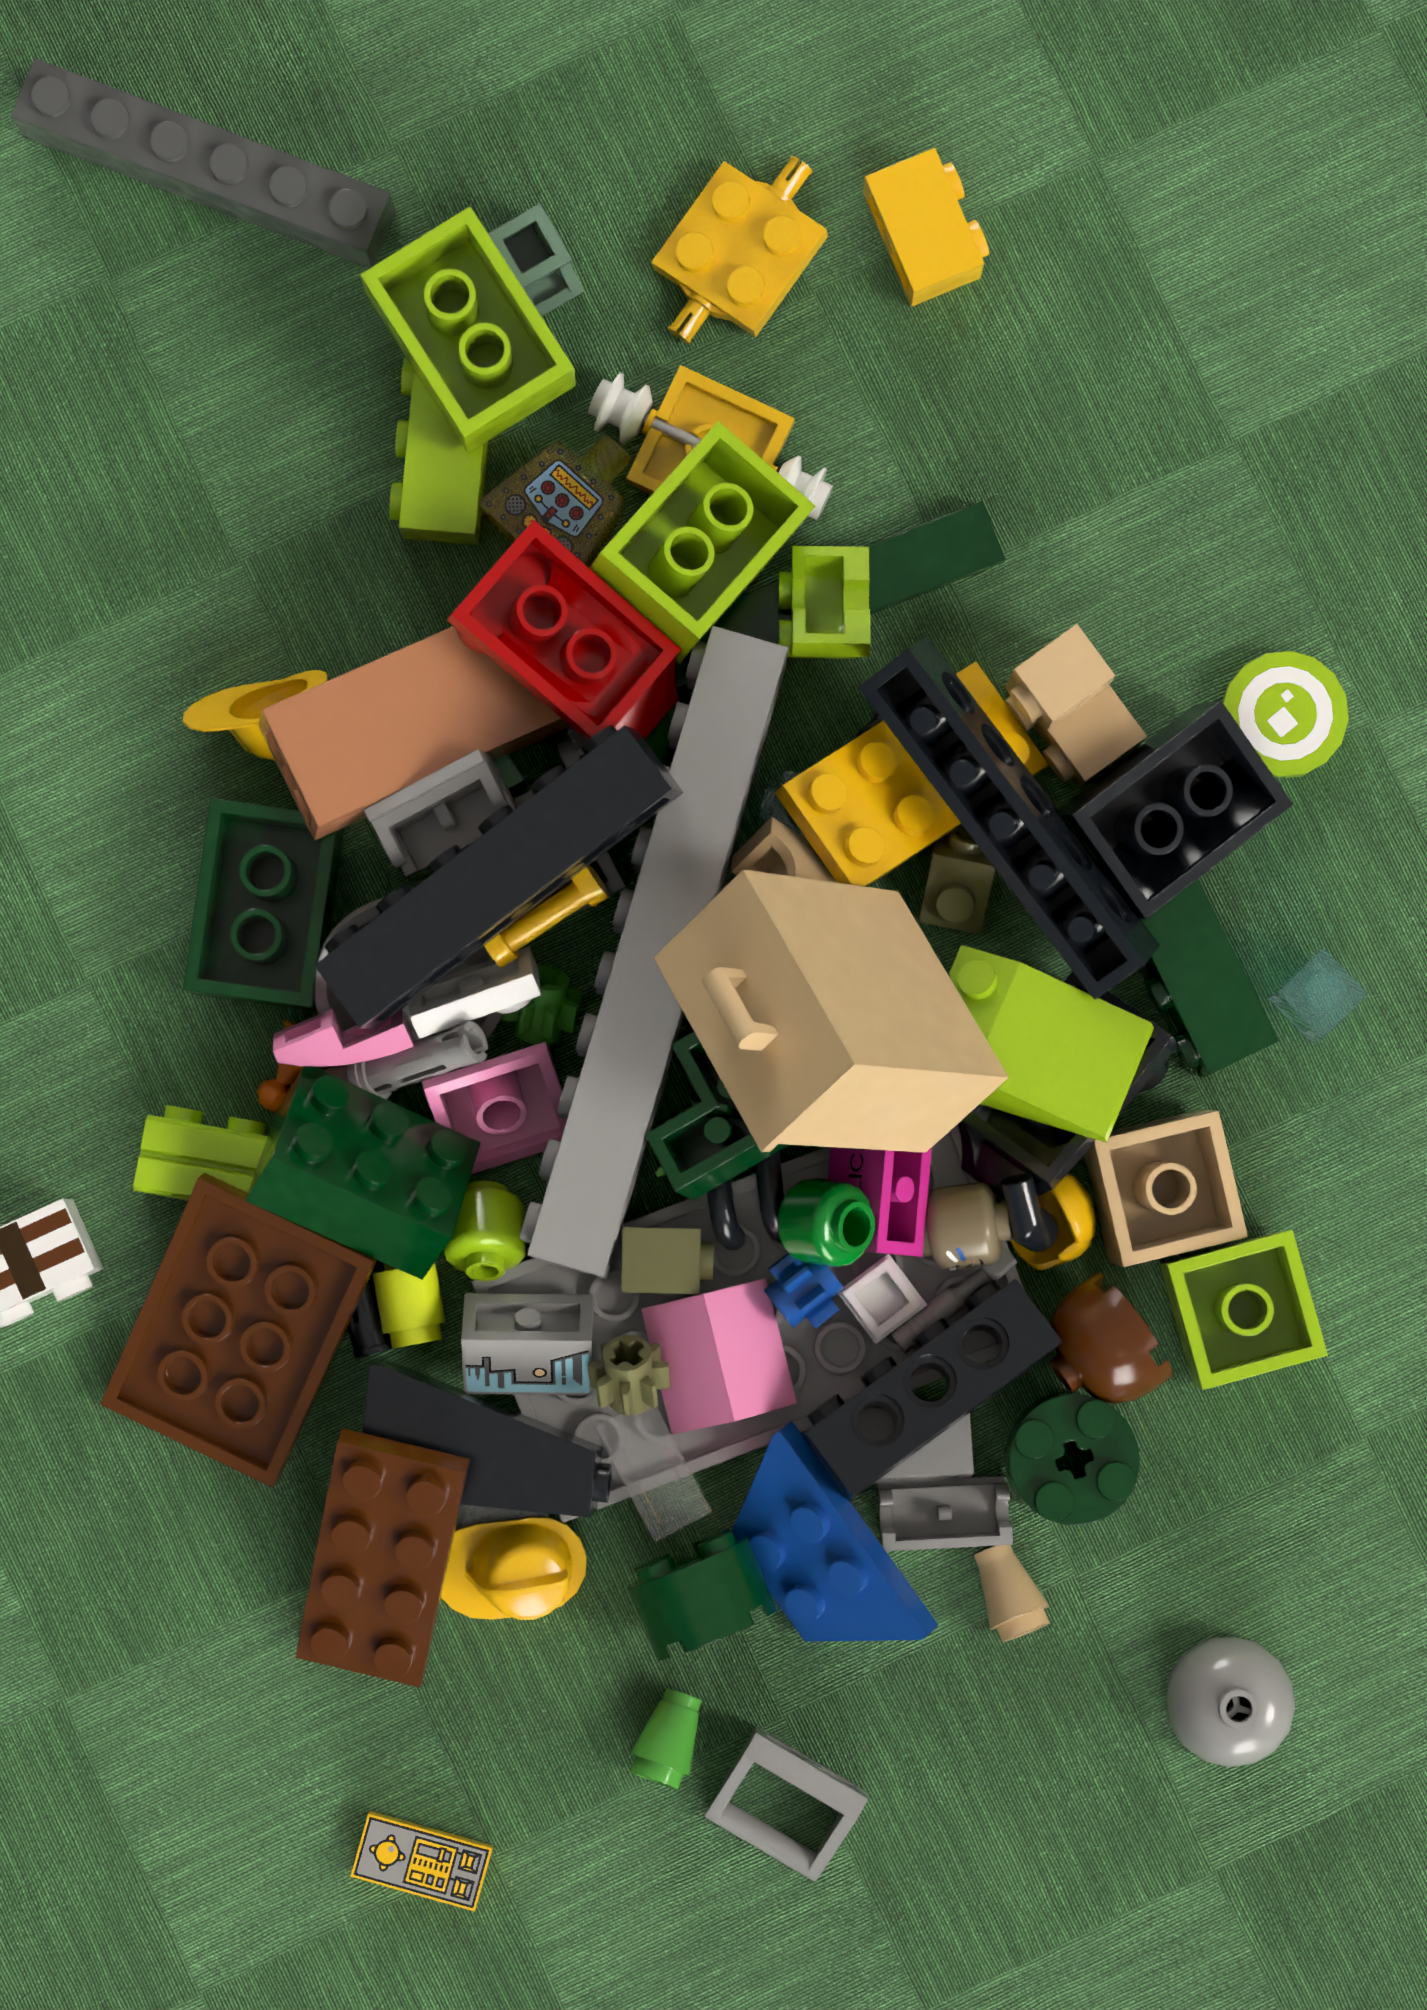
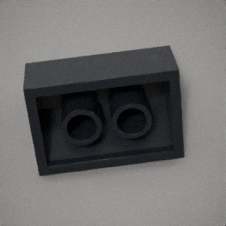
(1176, 806)

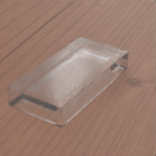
(653, 1471)

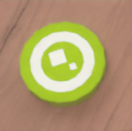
(1289, 711)

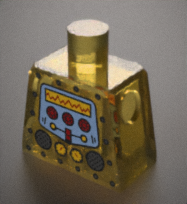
(563, 496)

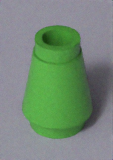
(667, 1741)

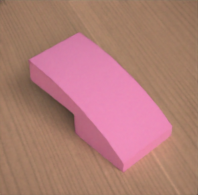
(324, 1043)

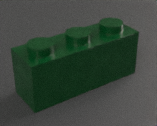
(1203, 985)

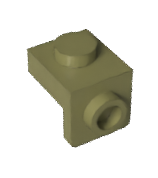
(957, 883)

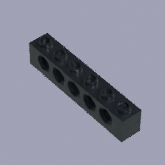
(1010, 817)

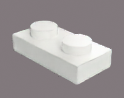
(476, 993)

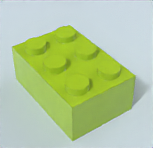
(469, 329)
(702, 537)

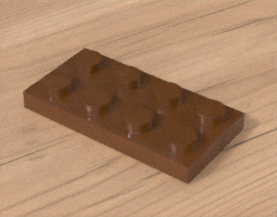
(382, 1557)

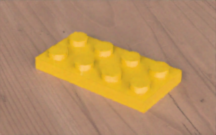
(872, 802)

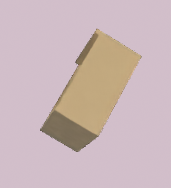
(828, 1015)

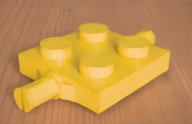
(739, 249)

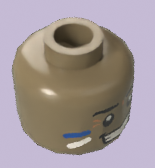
(965, 1226)

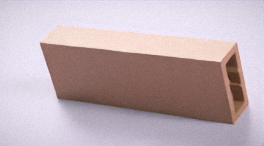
(395, 725)

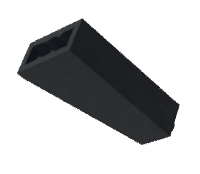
(511, 1456)

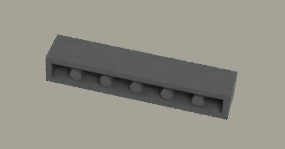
(203, 163)

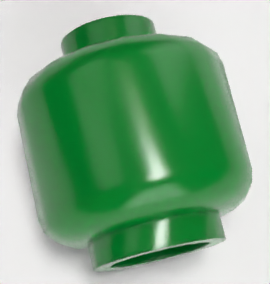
(825, 1222)

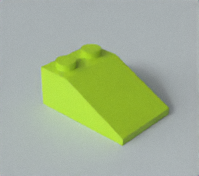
(1059, 1046)

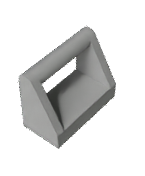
(804, 1774)

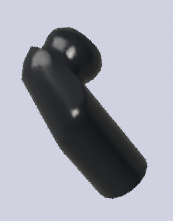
(1030, 1223)

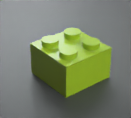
(1243, 1309)

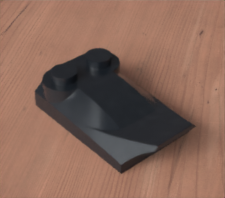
(1008, 1145)

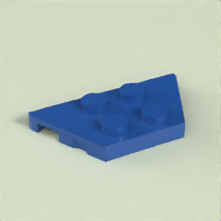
(821, 1553)

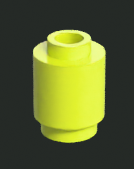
(409, 1306)

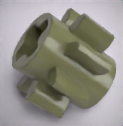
(629, 1375)

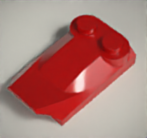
(569, 638)

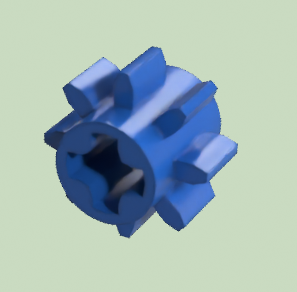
(803, 1291)

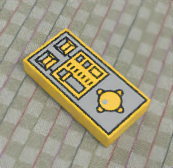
(422, 1861)

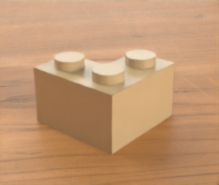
(1073, 708)

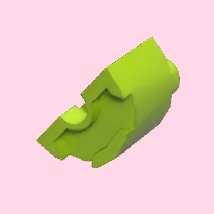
(826, 603)

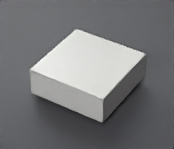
(882, 1298)

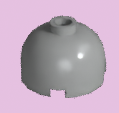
(1205, 1683)

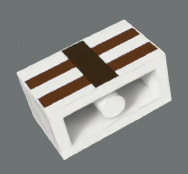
(44, 1256)

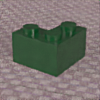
(709, 1139)

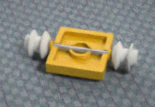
(686, 416)

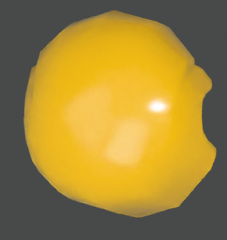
(1076, 1225)

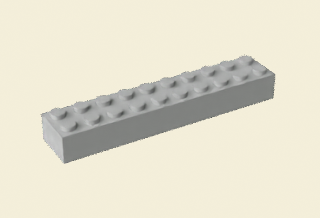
(639, 1018)

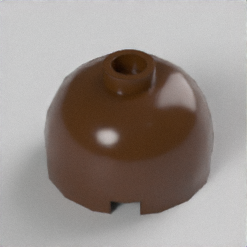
(1105, 1345)

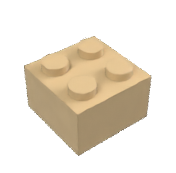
(1165, 1188)

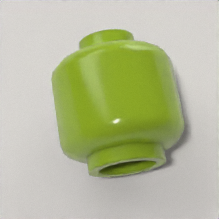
(487, 1232)

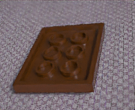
(237, 1331)

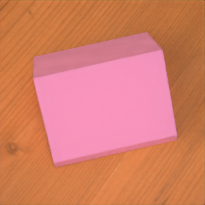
(501, 1104)
(720, 1356)

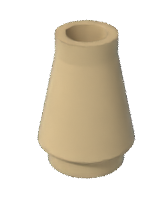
(1010, 1594)

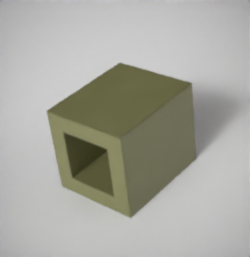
(665, 1260)

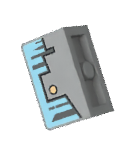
(527, 1343)

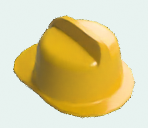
(241, 707)
(513, 1568)

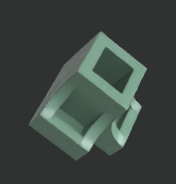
(538, 259)

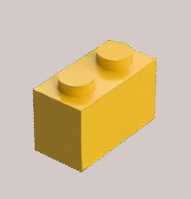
(925, 226)

